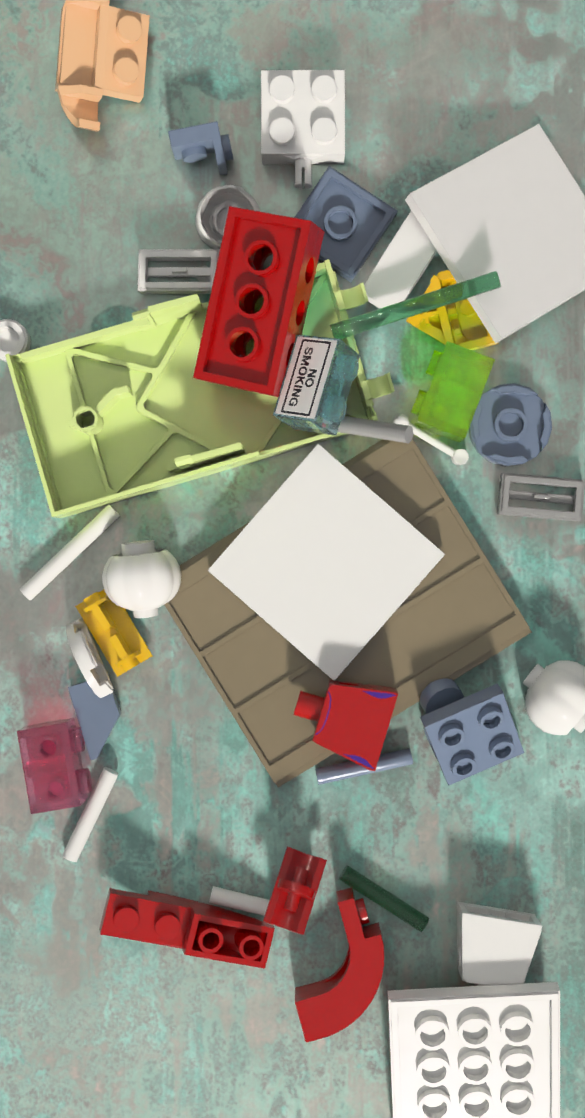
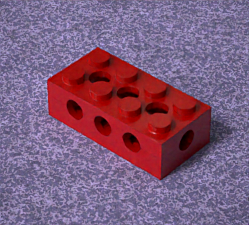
(238, 285)

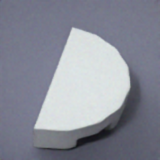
(88, 658)

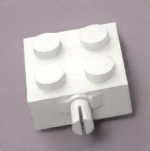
(302, 119)

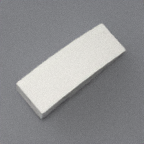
(400, 265)

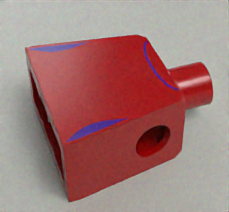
(350, 719)

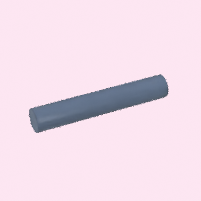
(350, 769)

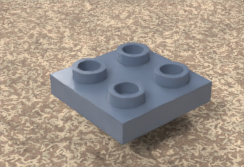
(472, 734)

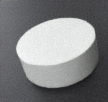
(13, 338)

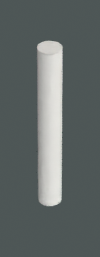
(69, 552)

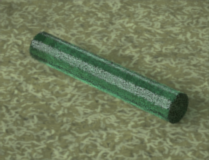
(384, 898)

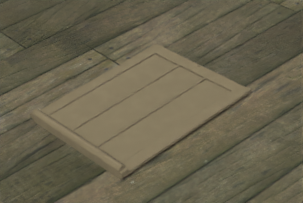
(437, 633)

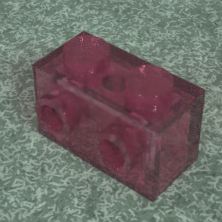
(54, 765)

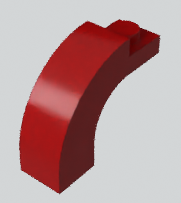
(343, 997)

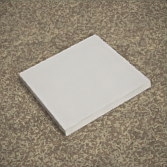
(514, 216)
(326, 562)
(475, 1051)

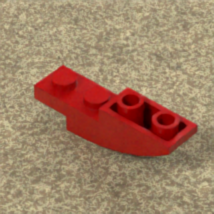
(189, 925)

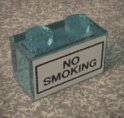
(317, 384)

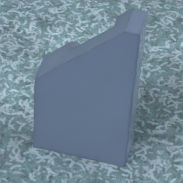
(95, 716)

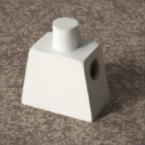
(495, 944)

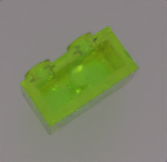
(452, 391)

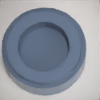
(439, 694)

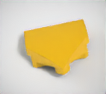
(452, 322)

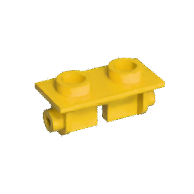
(113, 632)

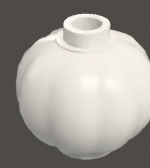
(141, 578)
(556, 697)

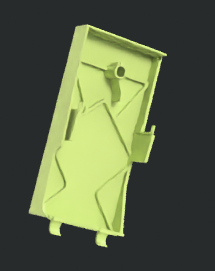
(127, 417)

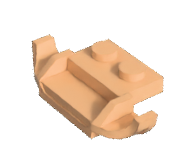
(99, 55)

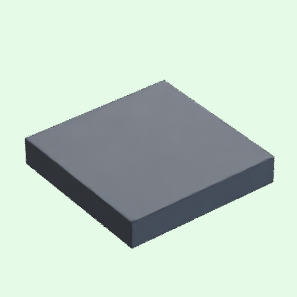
(350, 221)

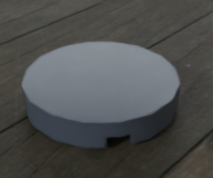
(510, 425)

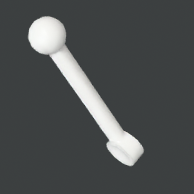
(458, 456)

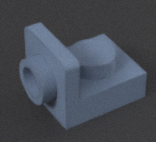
(197, 141)

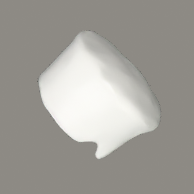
(213, 211)

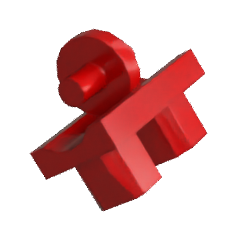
(294, 891)

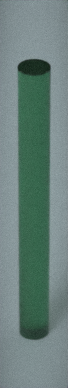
(416, 305)

